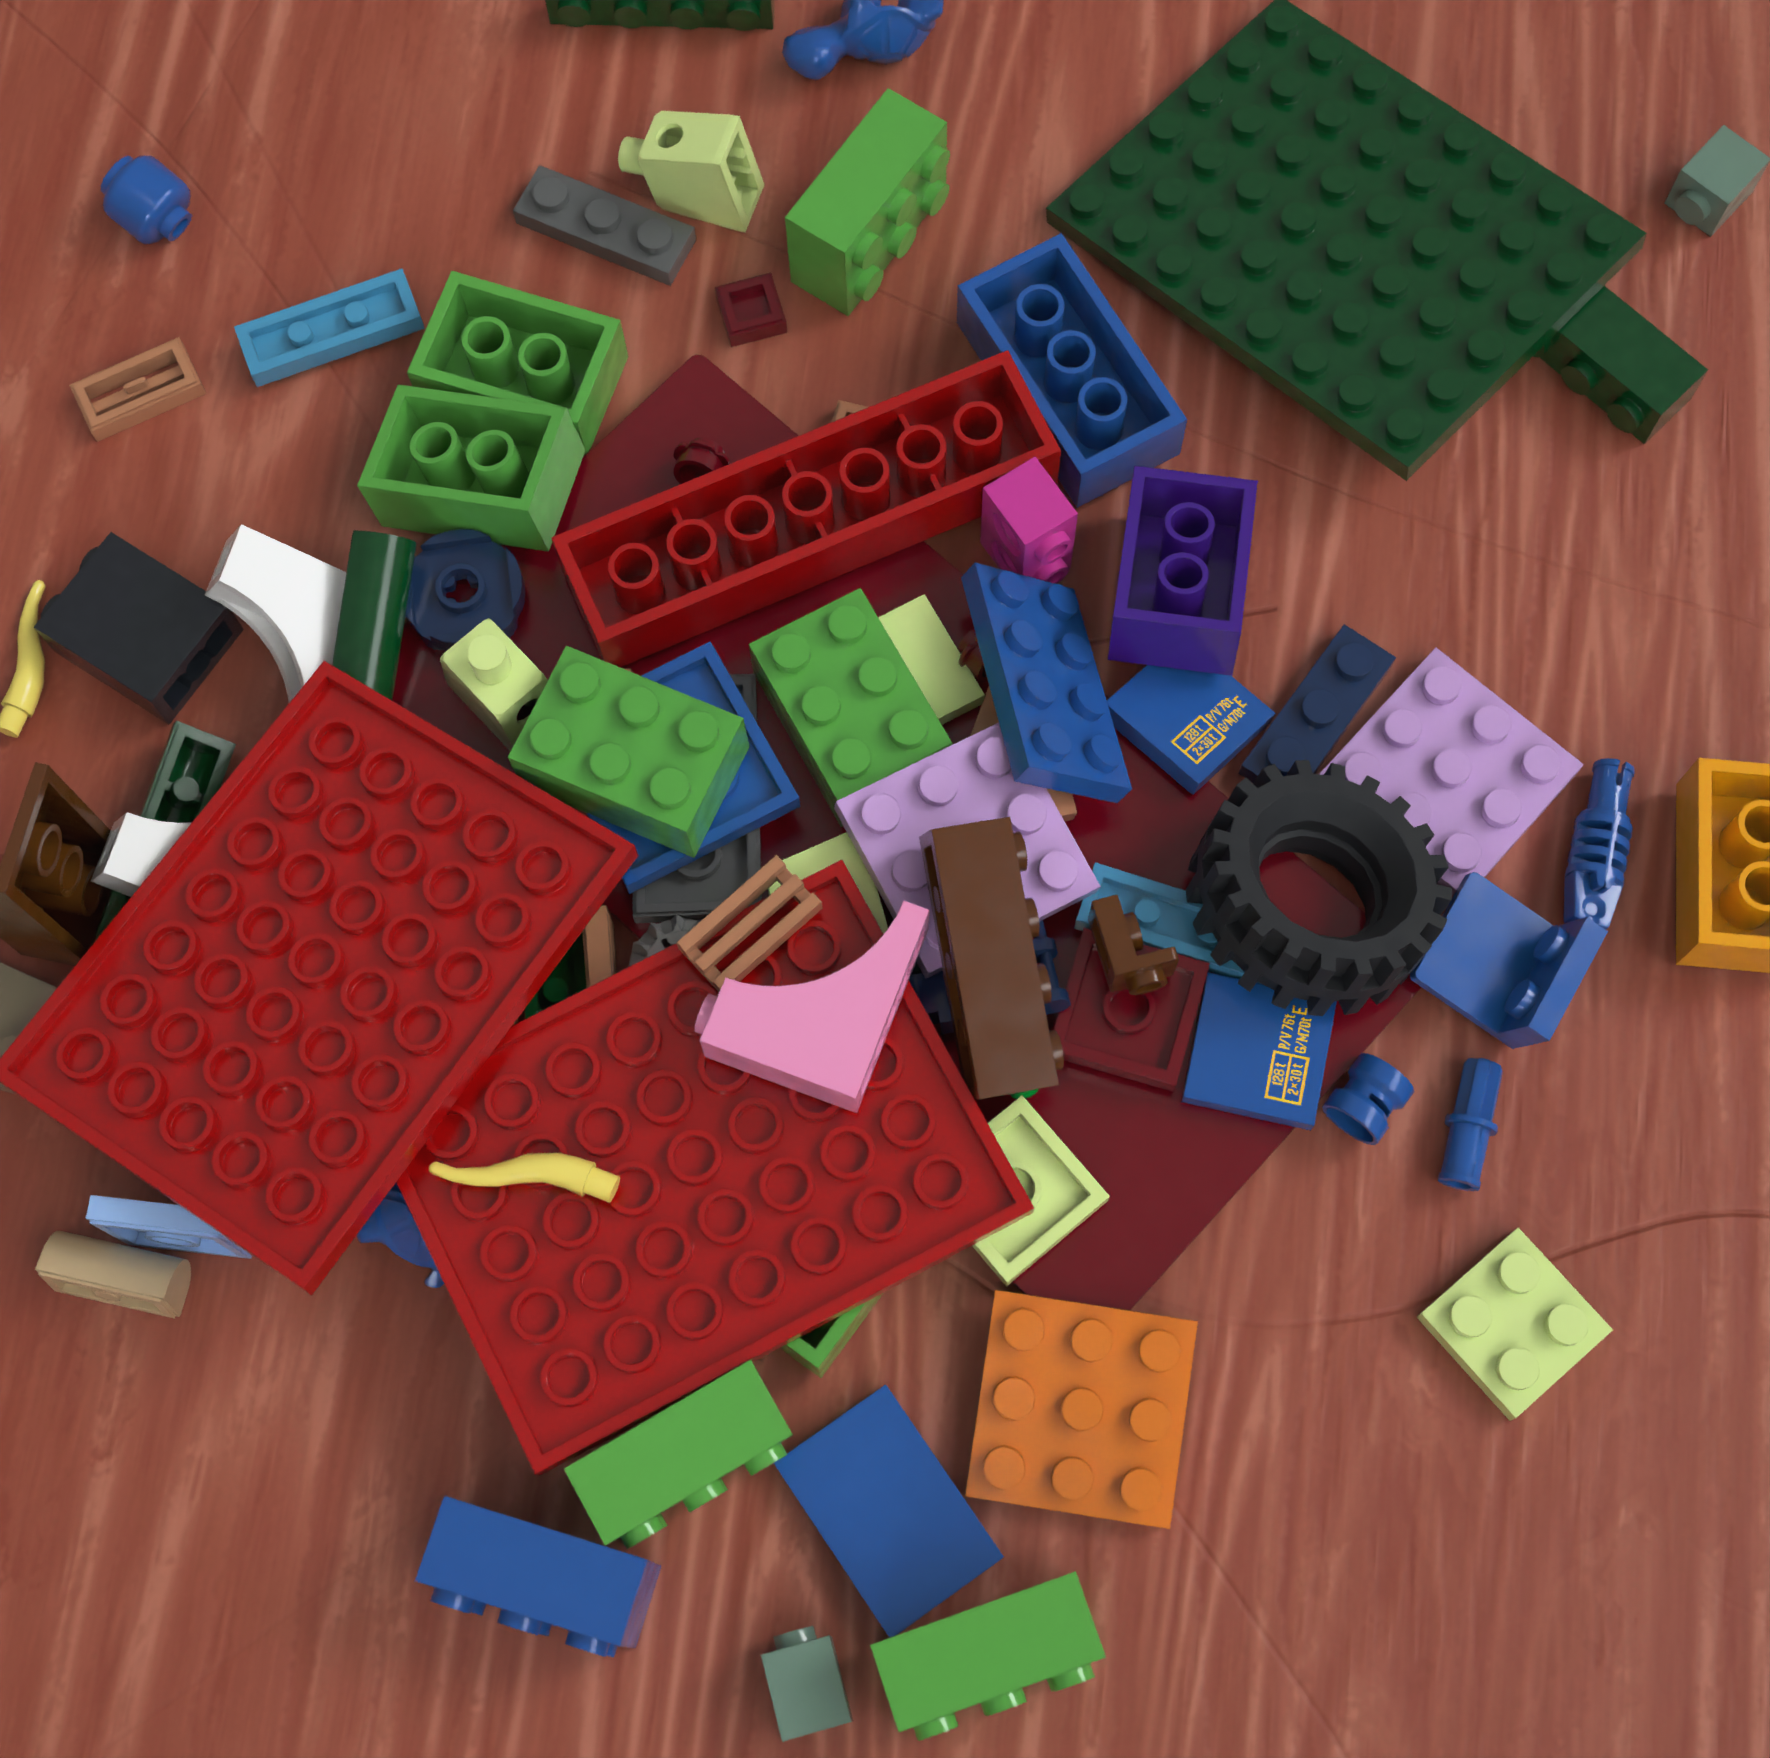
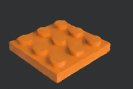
(1082, 1409)

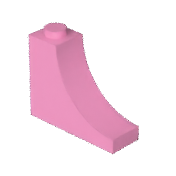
(818, 1032)

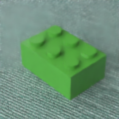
(868, 202)
(521, 349)
(472, 466)
(846, 697)
(630, 751)
(680, 1456)
(989, 1656)

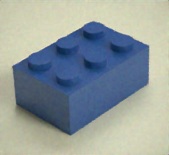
(537, 1577)

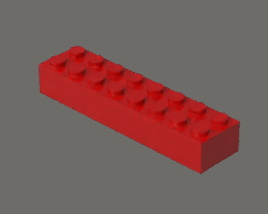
(801, 510)

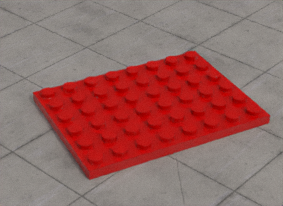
(315, 973)
(734, 1200)

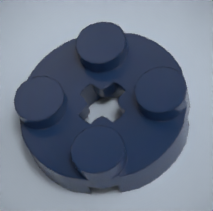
(456, 557)

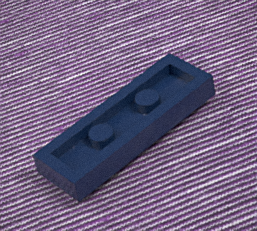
(1321, 705)

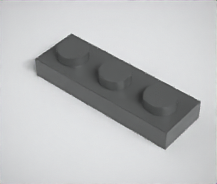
(604, 225)

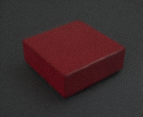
(751, 309)

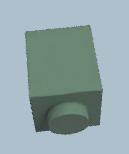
(1717, 180)
(805, 1684)

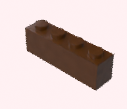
(990, 958)

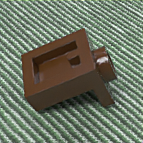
(1117, 940)

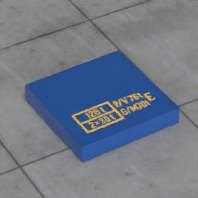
(1188, 720)
(1257, 1055)

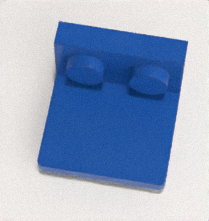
(1506, 963)

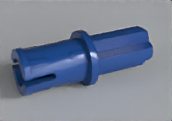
(1471, 1124)

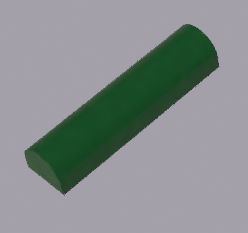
(374, 609)
(182, 785)

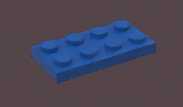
(1045, 684)

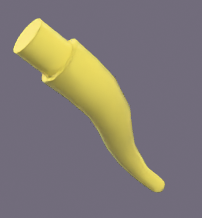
(29, 675)
(551, 1168)

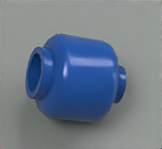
(146, 199)

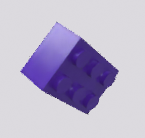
(1183, 570)

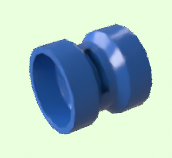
(1368, 1098)

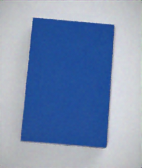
(888, 1511)

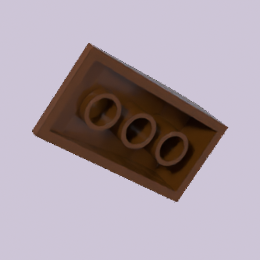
(47, 872)

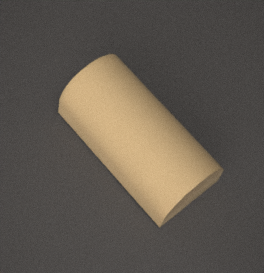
(115, 1273)

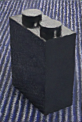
(138, 627)

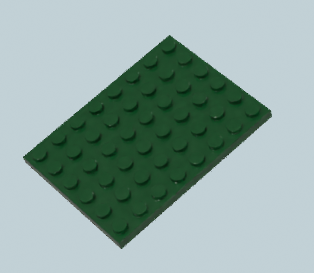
(1345, 234)

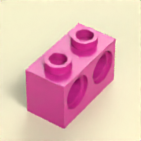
(1028, 524)

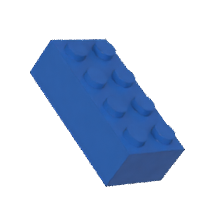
(1077, 364)

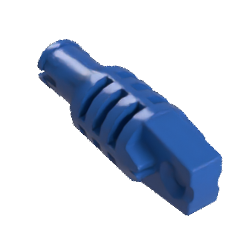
(1600, 846)

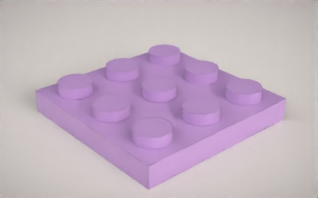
(1460, 763)
(956, 788)

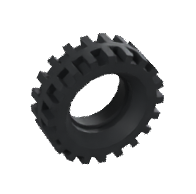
(1358, 837)

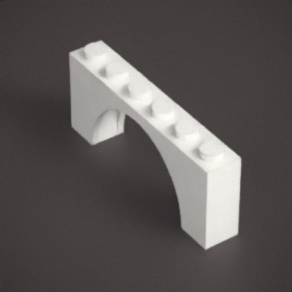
(296, 613)

